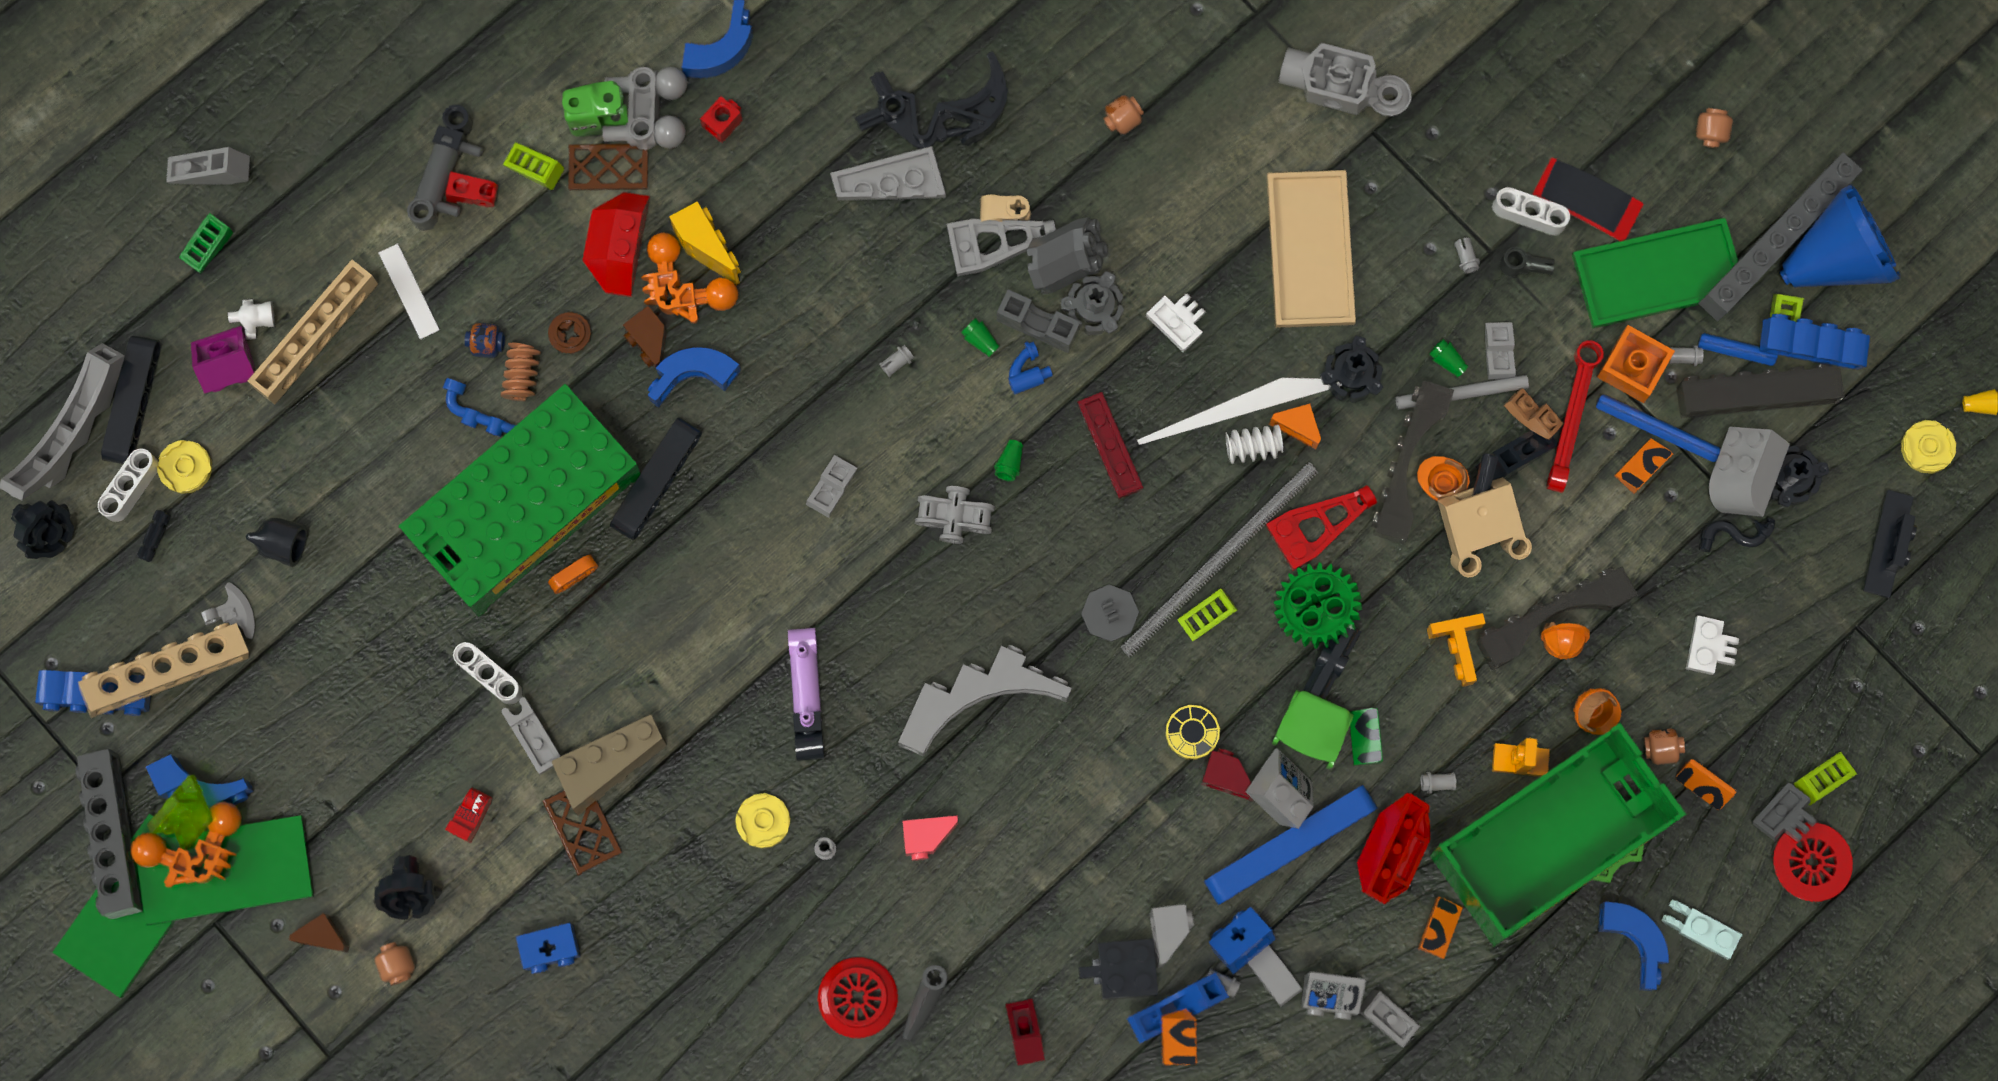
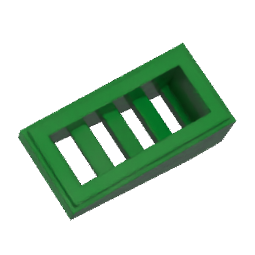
(198, 238)

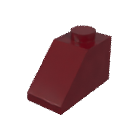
(1226, 774)
(1025, 1032)

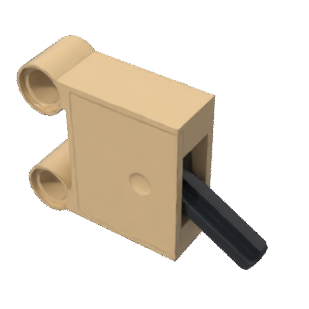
(1483, 518)

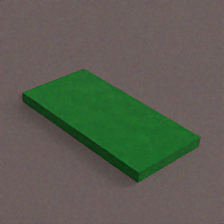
(1653, 272)
(266, 871)
(115, 948)

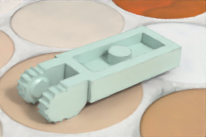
(1704, 930)

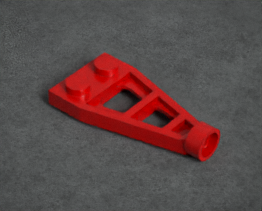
(1292, 541)

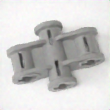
(945, 513)

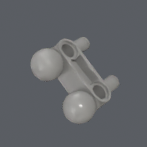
(645, 107)

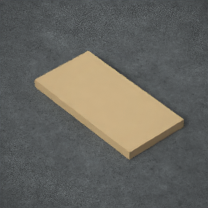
(1310, 249)

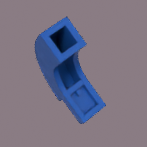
(720, 57)
(692, 363)
(1643, 932)
(1194, 998)

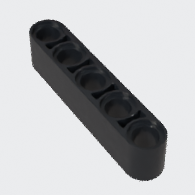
(131, 399)
(656, 479)

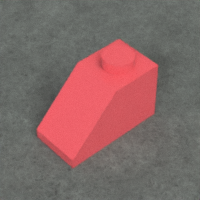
(926, 835)

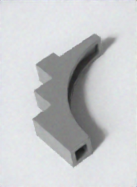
(71, 429)
(972, 686)

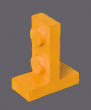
(1458, 643)
(1521, 758)

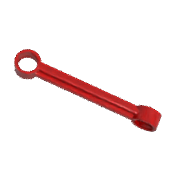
(1560, 469)

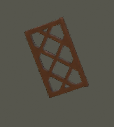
(621, 183)
(571, 848)

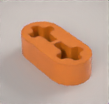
(572, 574)

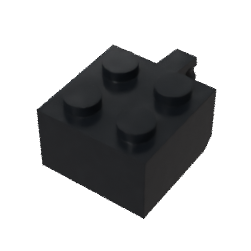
(1124, 970)

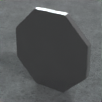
(1110, 613)

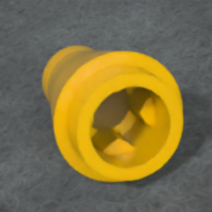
(1983, 402)

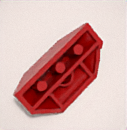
(616, 241)
(1394, 848)

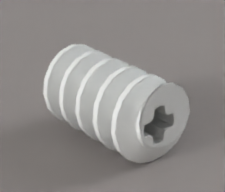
(1254, 443)

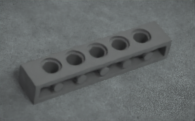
(115, 817)

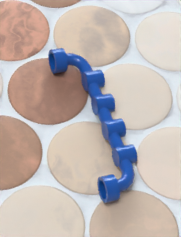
(469, 416)

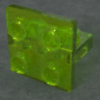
(183, 814)

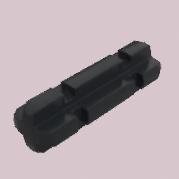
(153, 535)

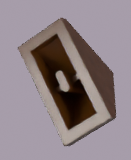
(320, 933)

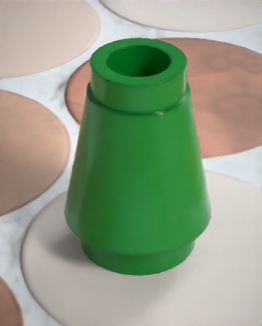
(980, 337)
(1448, 357)
(1009, 462)

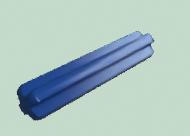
(1735, 349)

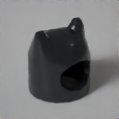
(280, 540)

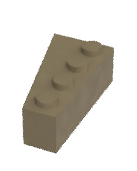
(607, 761)

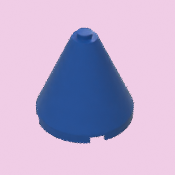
(1841, 248)

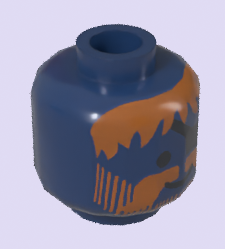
(485, 340)

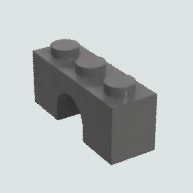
(1049, 328)

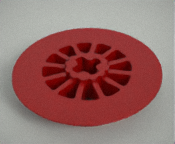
(1841, 868)
(857, 1028)

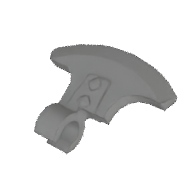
(233, 611)

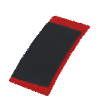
(1589, 198)

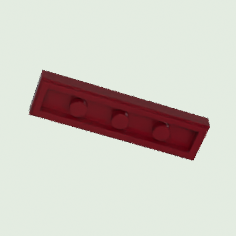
(1110, 445)

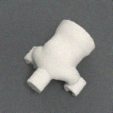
(253, 316)

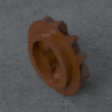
(565, 322)

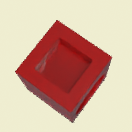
(719, 129)

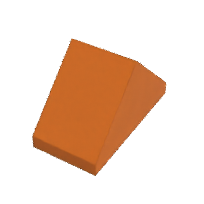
(1299, 424)

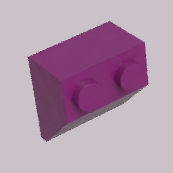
(222, 360)

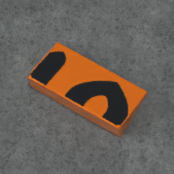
(1643, 465)
(1705, 784)
(1440, 927)
(1179, 1038)

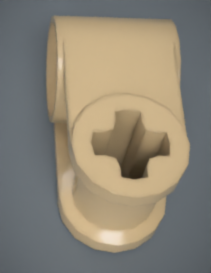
(1003, 208)

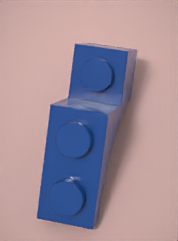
(169, 774)

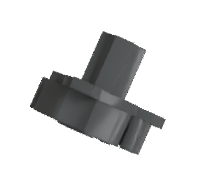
(1104, 291)

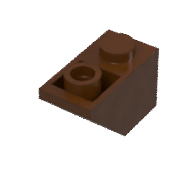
(648, 334)

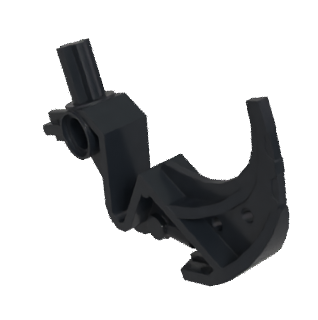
(905, 120)

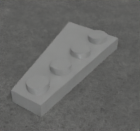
(896, 177)

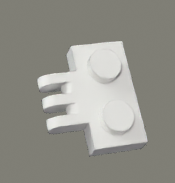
(1177, 321)
(1709, 646)

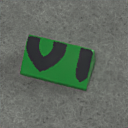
(1366, 737)

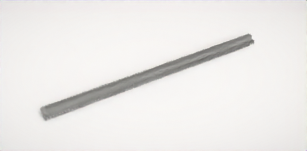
(1219, 559)

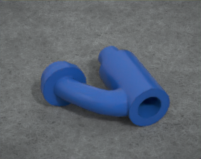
(1030, 378)

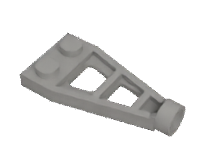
(965, 246)

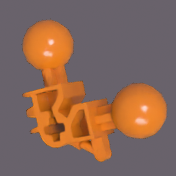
(664, 250)
(151, 849)

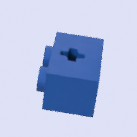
(533, 943)
(1238, 953)

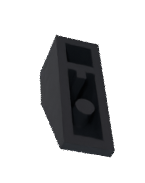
(1521, 453)

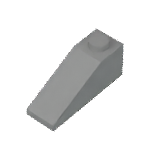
(209, 167)

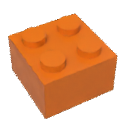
(1635, 364)

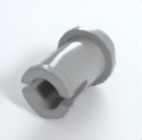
(1467, 257)
(1687, 355)
(896, 360)
(1434, 782)
(827, 854)
(1230, 985)

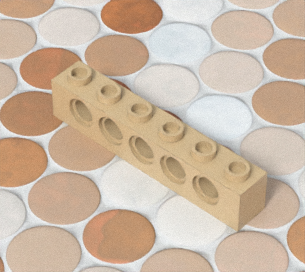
(313, 332)
(100, 702)

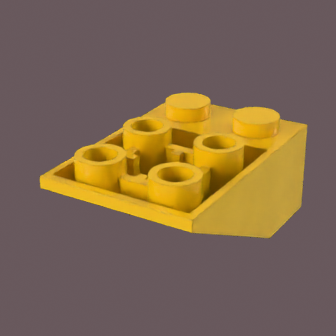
(700, 241)

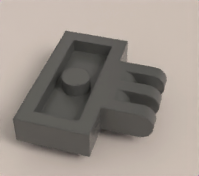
(1785, 814)

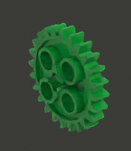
(1328, 625)

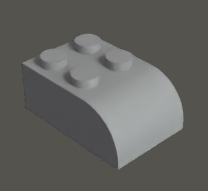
(1747, 470)

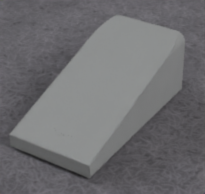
(1388, 1017)

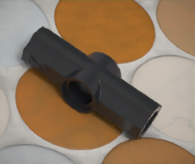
(1331, 664)

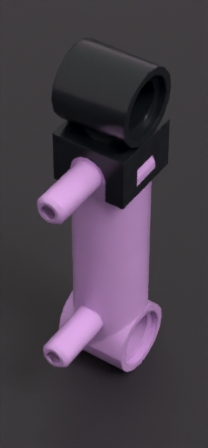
(806, 694)

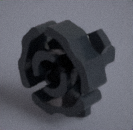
(1362, 358)
(1809, 473)
(39, 525)
(405, 889)

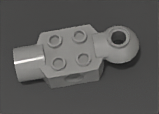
(1343, 80)

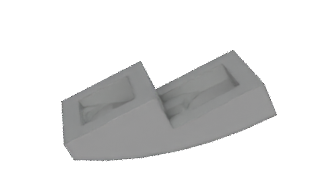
(1499, 350)
(831, 486)
(1274, 976)

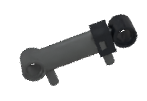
(448, 146)

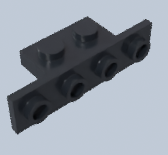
(1891, 543)

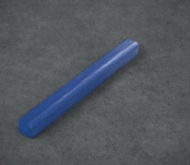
(1658, 428)

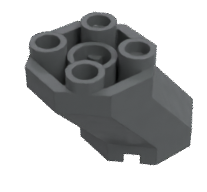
(1066, 255)

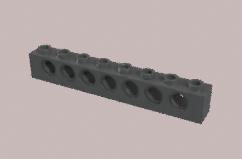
(1779, 237)

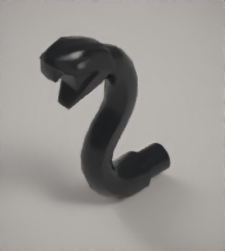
(1712, 529)

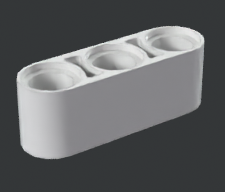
(1518, 214)
(127, 499)
(481, 662)

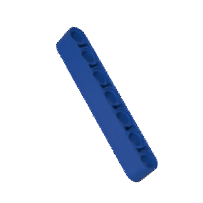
(1290, 845)

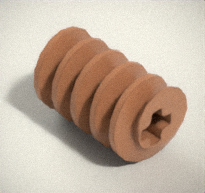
(519, 372)

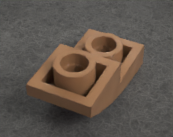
(1539, 420)

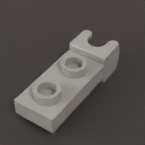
(532, 736)

